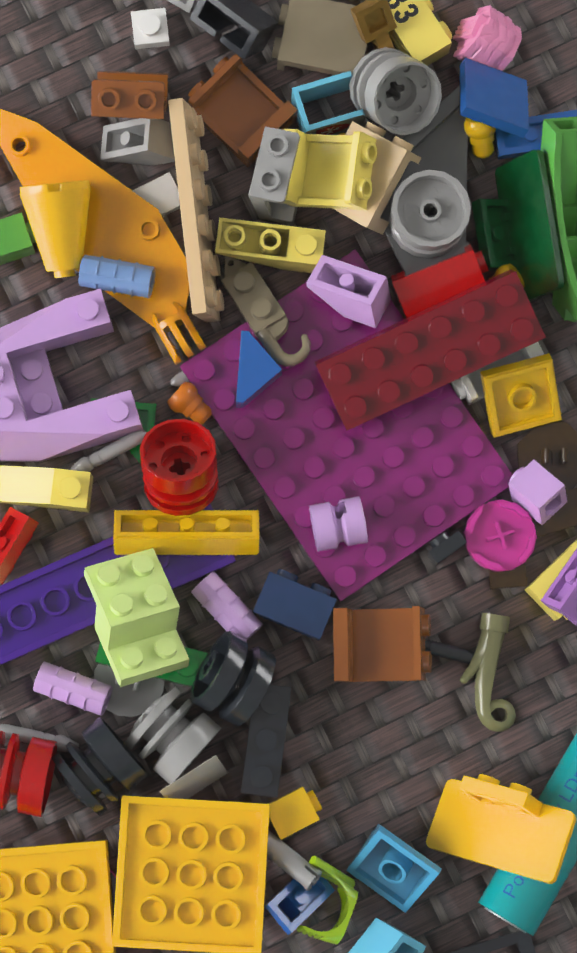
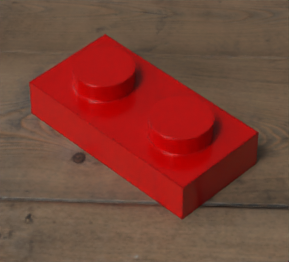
(15, 533)

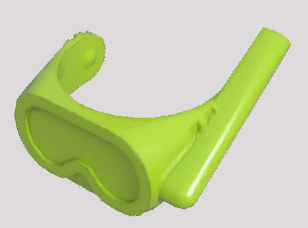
(348, 900)

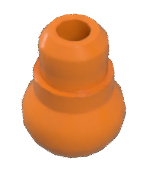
(189, 403)

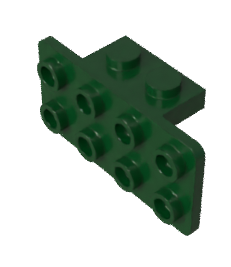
(521, 225)

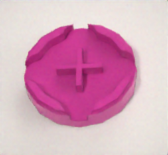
(500, 535)

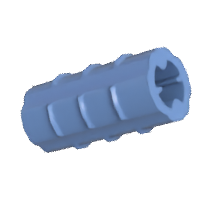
(116, 276)

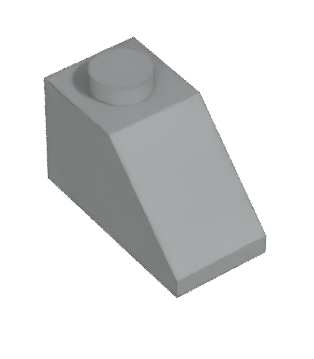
(138, 142)

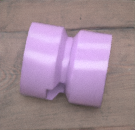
(338, 524)

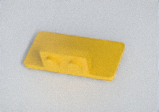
(501, 828)

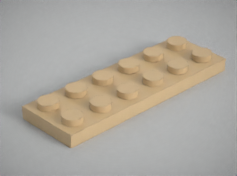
(194, 202)

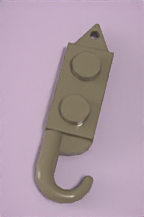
(261, 310)

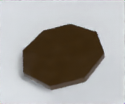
(554, 449)

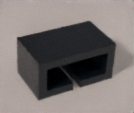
(222, 15)

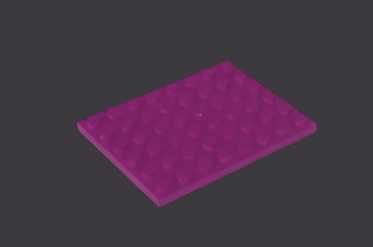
(410, 466)

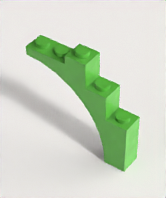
(560, 157)

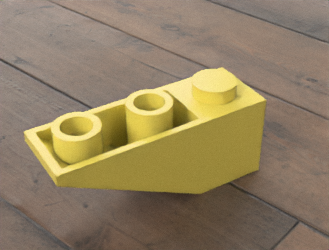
(271, 244)

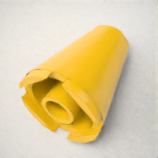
(58, 223)

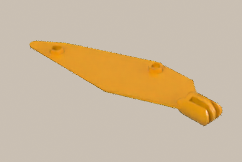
(117, 225)

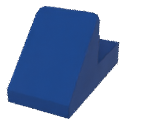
(295, 904)

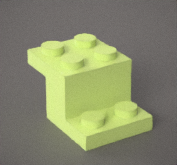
(136, 617)

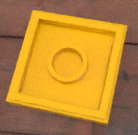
(521, 395)

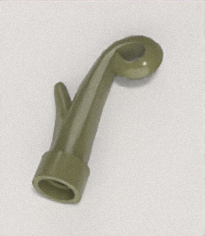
(485, 665)

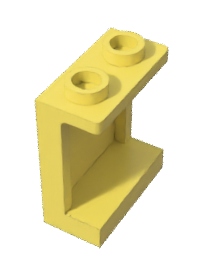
(332, 171)

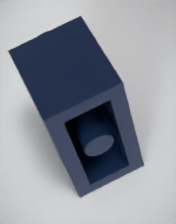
(295, 605)

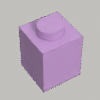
(537, 491)

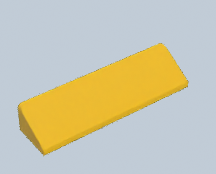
(195, 534)

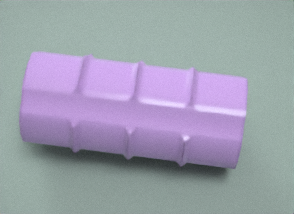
(226, 606)
(72, 688)

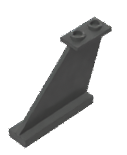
(441, 148)

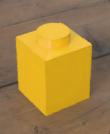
(294, 811)

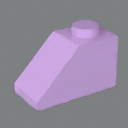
(351, 290)

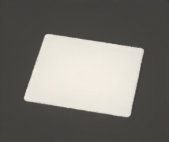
(195, 780)

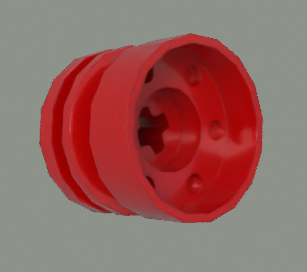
(179, 467)
(26, 773)

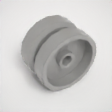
(436, 194)

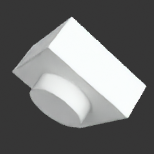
(150, 28)

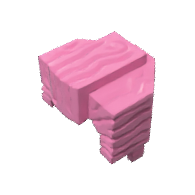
(488, 38)

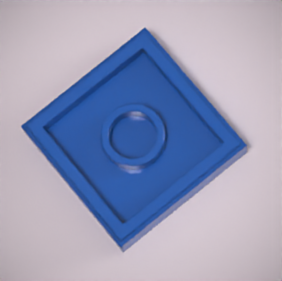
(493, 97)

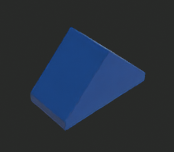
(255, 370)

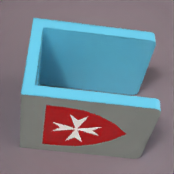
(320, 89)

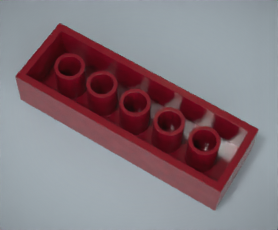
(430, 349)

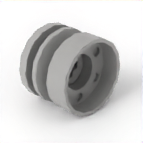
(395, 90)
(172, 735)

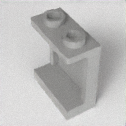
(273, 176)

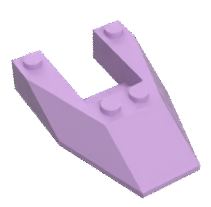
(30, 407)

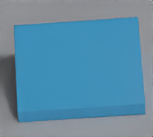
(393, 868)

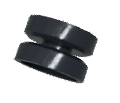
(233, 678)

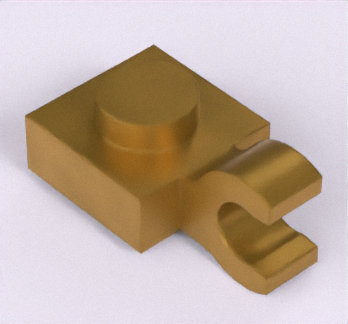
(374, 22)

